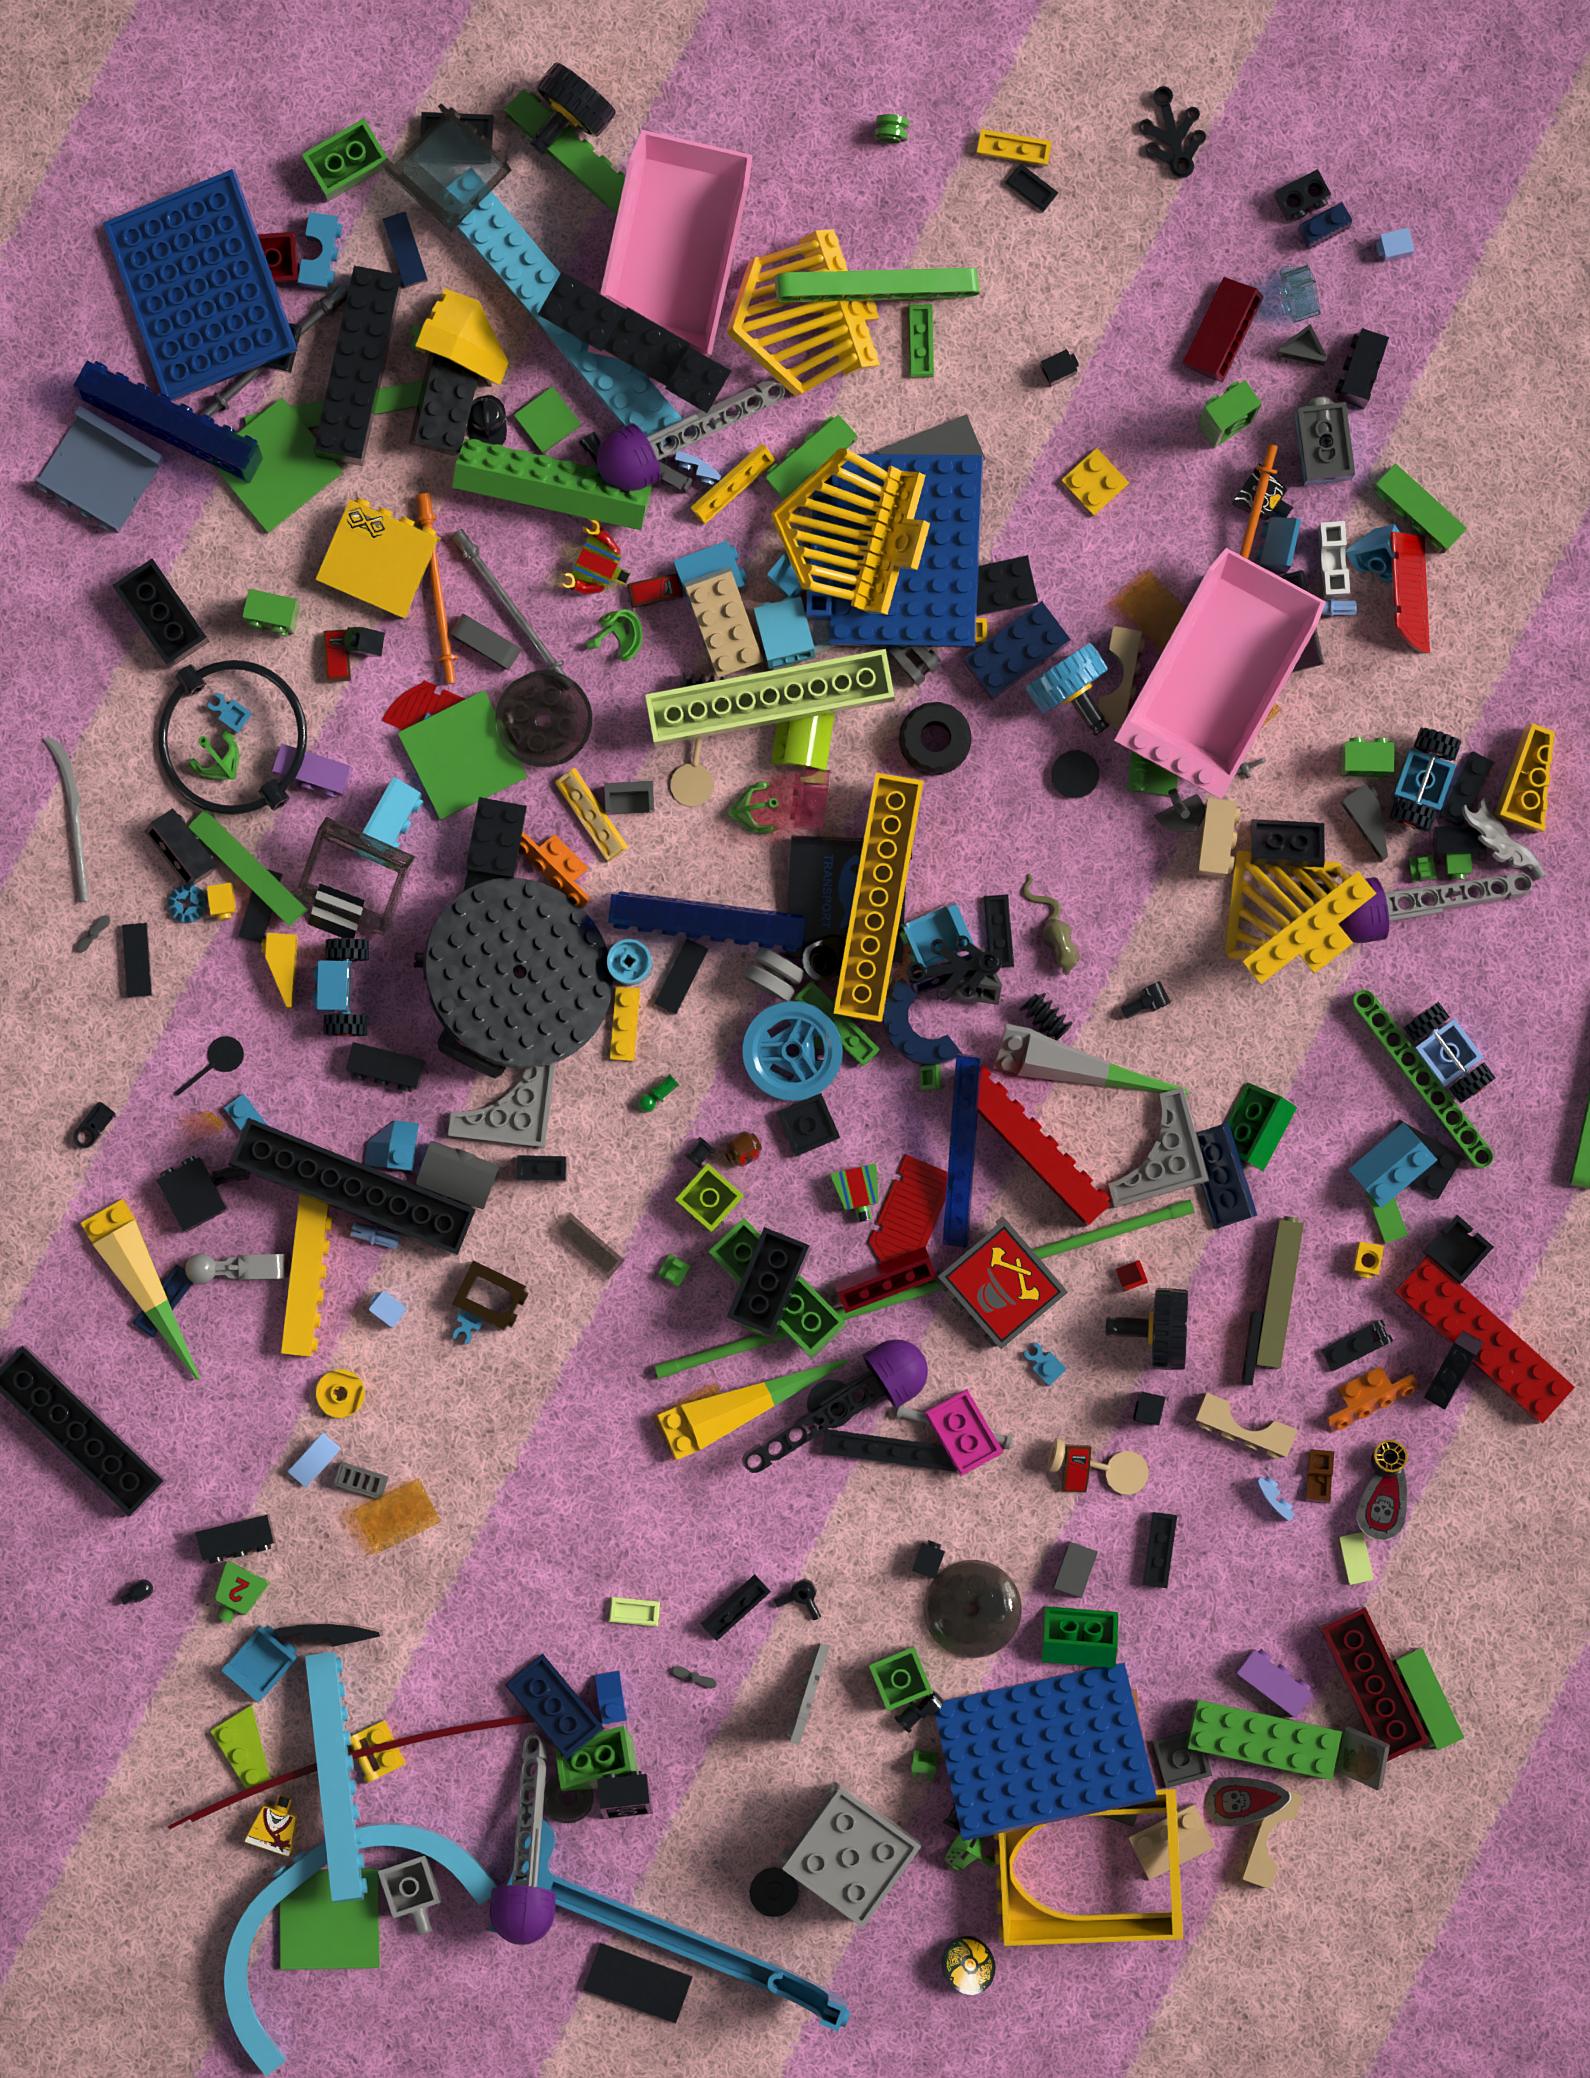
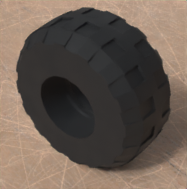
(935, 714)
(464, 1055)

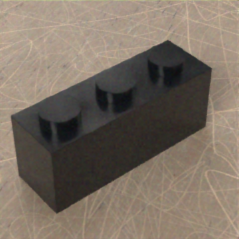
(181, 848)
(385, 1067)
(1453, 1369)
(236, 1538)

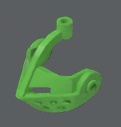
(630, 642)
(225, 768)
(742, 809)
(959, 1847)

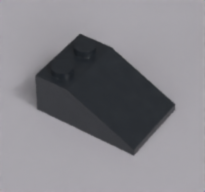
(624, 1795)

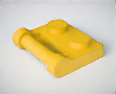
(387, 1760)

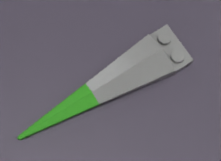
(1042, 1057)

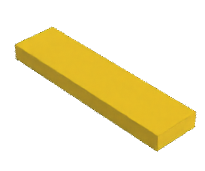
(733, 484)
(591, 814)

